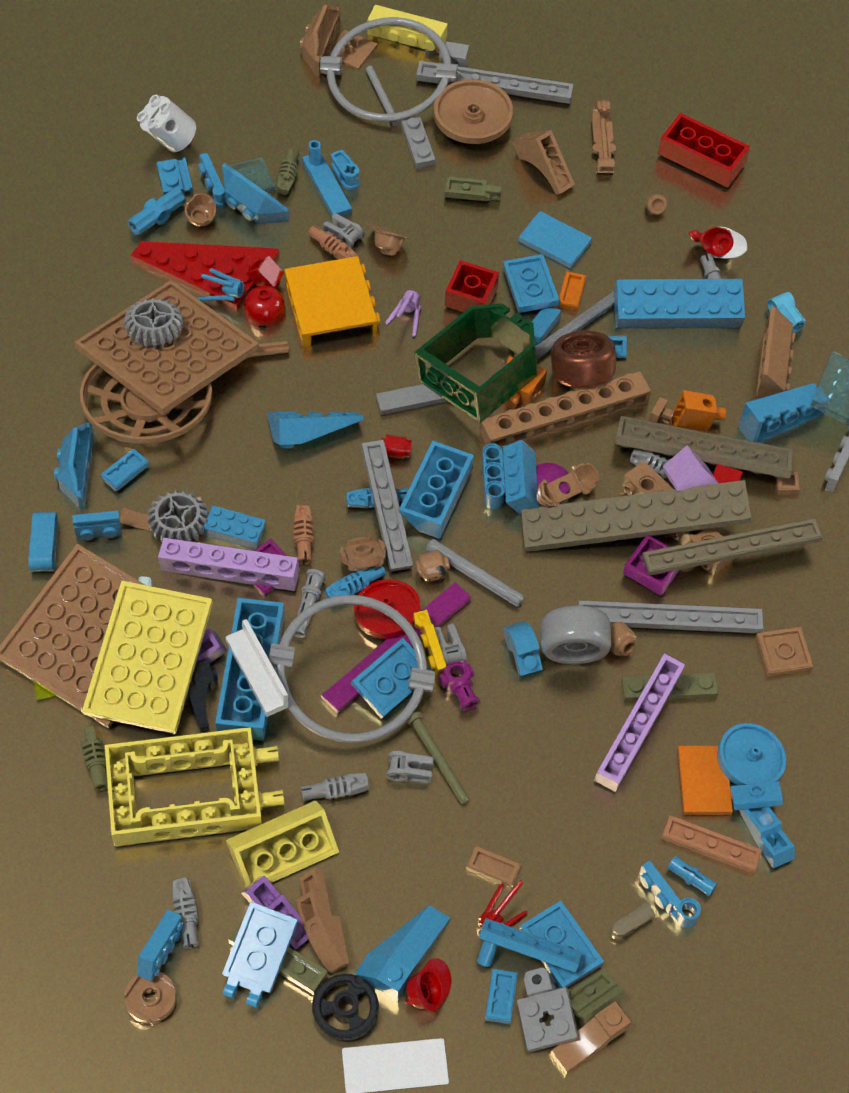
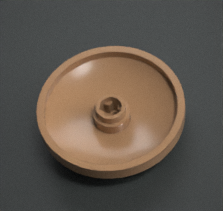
(473, 111)

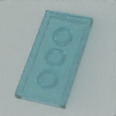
(833, 389)

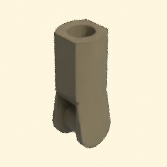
(632, 921)

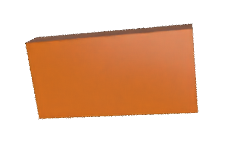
(571, 291)

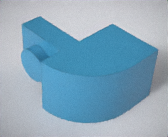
(524, 645)

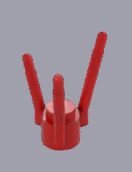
(495, 914)

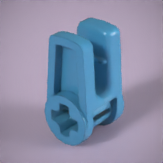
(345, 170)

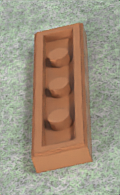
(711, 844)

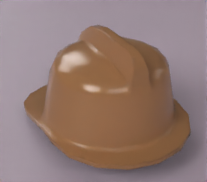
(386, 240)

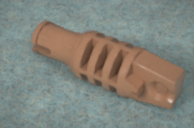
(331, 243)
(303, 533)

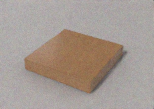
(784, 651)

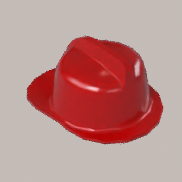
(429, 986)

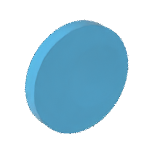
(751, 755)

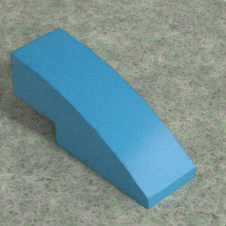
(768, 835)

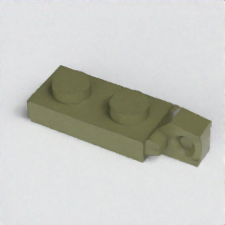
(471, 189)

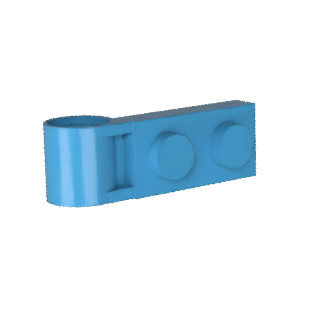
(666, 897)

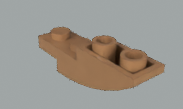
(320, 925)

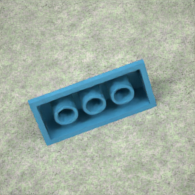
(436, 488)

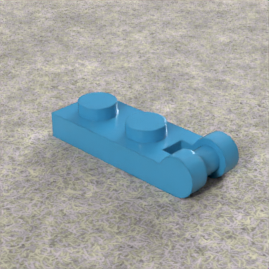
(212, 180)

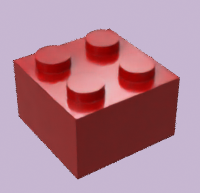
(470, 286)

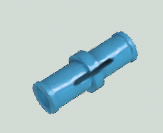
(692, 875)

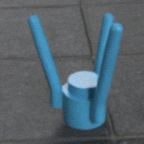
(231, 286)

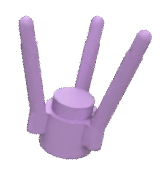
(408, 304)

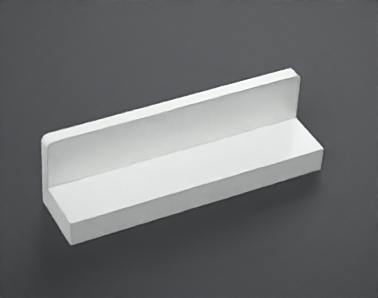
(258, 670)

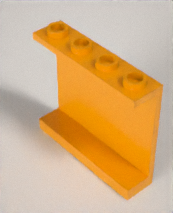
(330, 297)

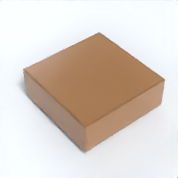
(787, 485)

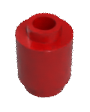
(397, 446)

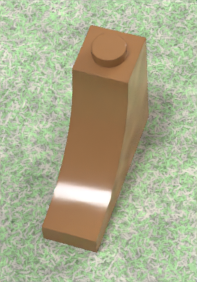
(544, 153)

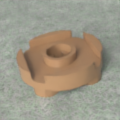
(363, 553)
(153, 1011)

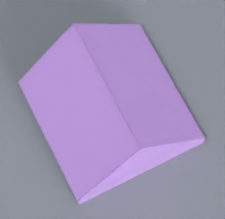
(688, 470)

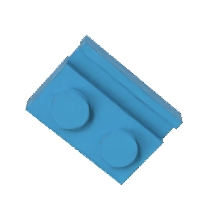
(174, 175)
(97, 525)

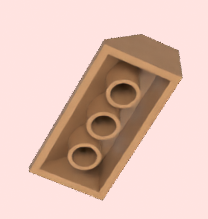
(775, 355)

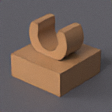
(661, 413)

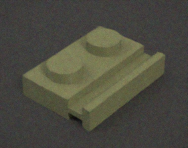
(595, 995)

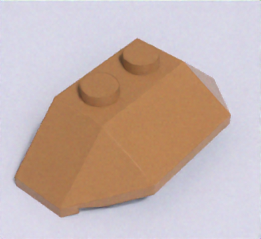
(320, 36)

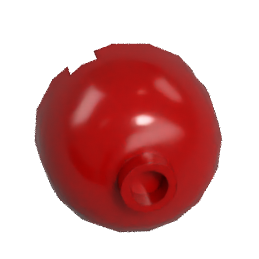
(264, 306)

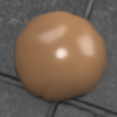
(200, 210)

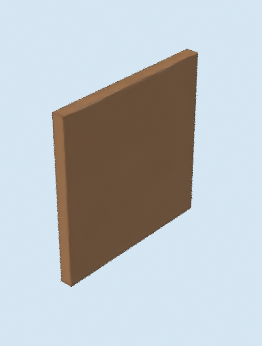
(355, 51)

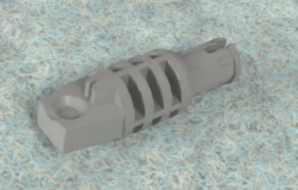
(652, 460)
(336, 787)
(185, 905)

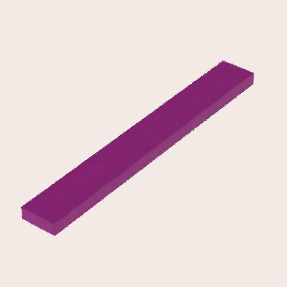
(439, 611)

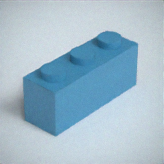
(520, 476)

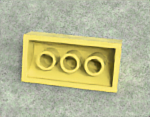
(283, 844)

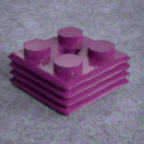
(637, 571)

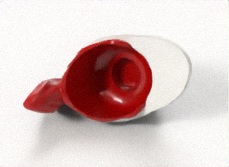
(721, 242)

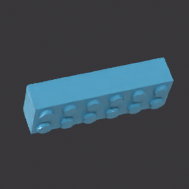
(679, 303)
(237, 702)

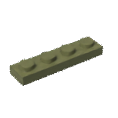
(687, 687)
(297, 968)

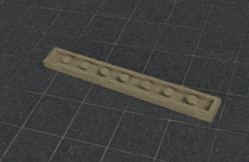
(731, 546)

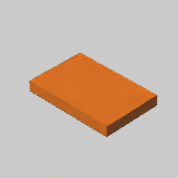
(702, 782)

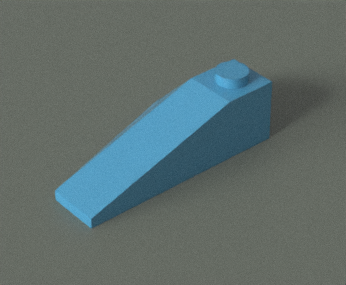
(294, 428)

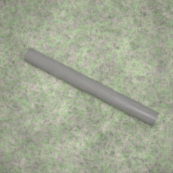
(381, 93)

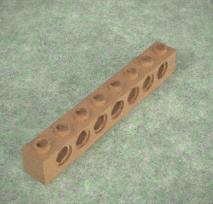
(549, 417)

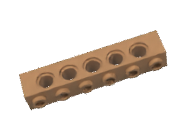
(645, 477)

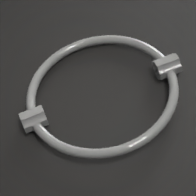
(332, 65)
(420, 678)

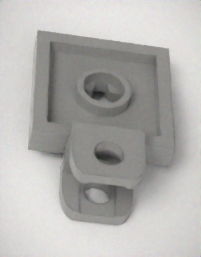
(546, 999)

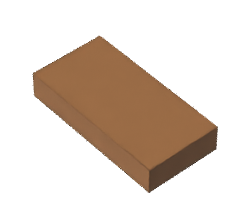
(493, 867)

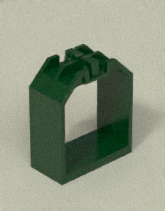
(476, 323)

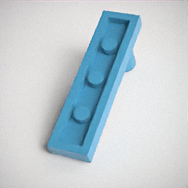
(325, 181)
(525, 943)

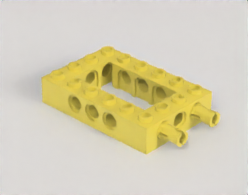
(187, 753)

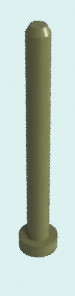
(416, 721)

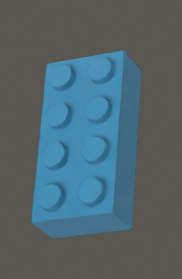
(234, 527)
(159, 945)

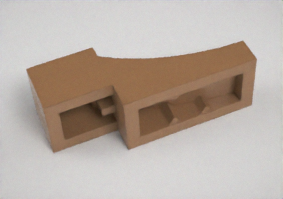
(592, 1038)

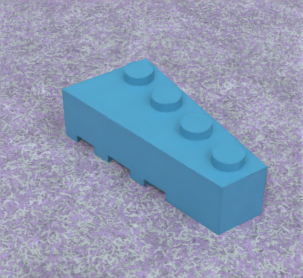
(778, 413)

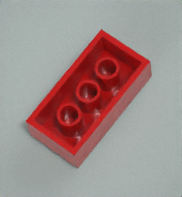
(703, 149)

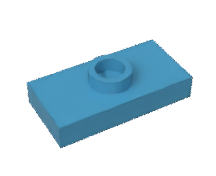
(124, 470)
(756, 795)
(501, 996)

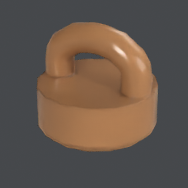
(656, 204)

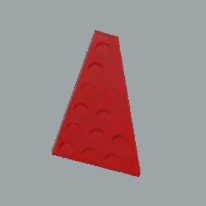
(189, 261)

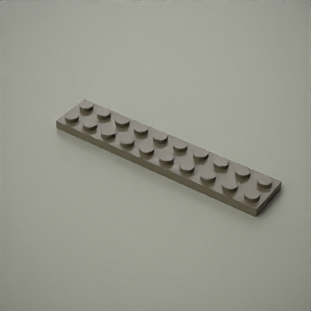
(636, 516)

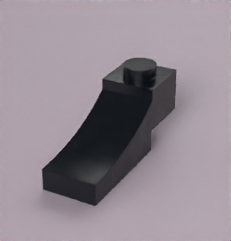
(204, 683)

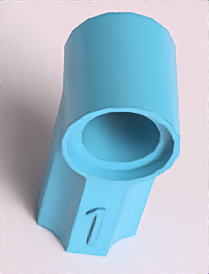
(786, 305)

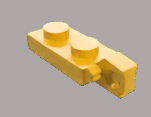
(430, 641)

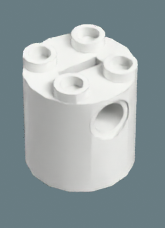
(167, 123)

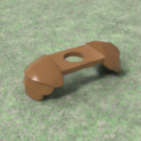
(580, 480)

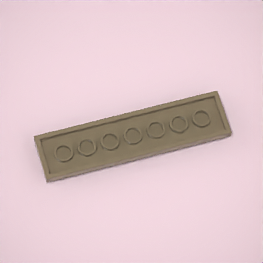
(708, 447)

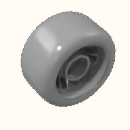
(575, 634)

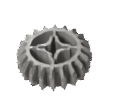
(166, 323)
(186, 509)

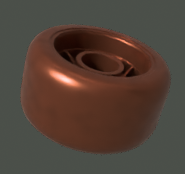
(583, 359)

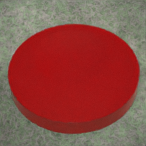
(393, 593)

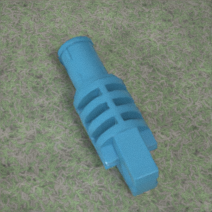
(363, 497)
(354, 582)

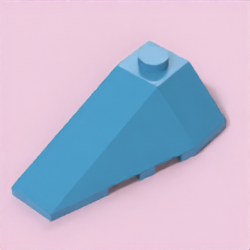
(402, 953)

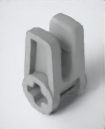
(344, 229)
(453, 651)
(407, 764)

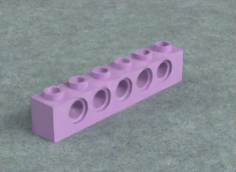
(229, 564)
(639, 722)

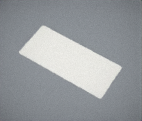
(395, 1066)

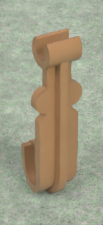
(603, 136)

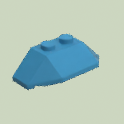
(251, 199)
(74, 463)

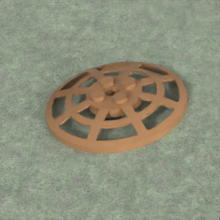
(137, 410)

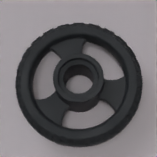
(322, 1007)

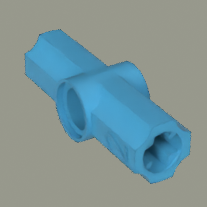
(156, 211)

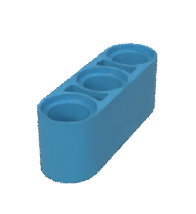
(494, 467)
(43, 541)

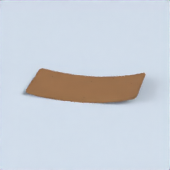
(134, 519)

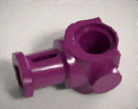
(460, 686)

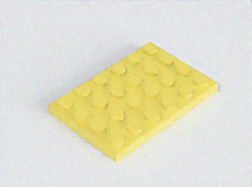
(148, 657)

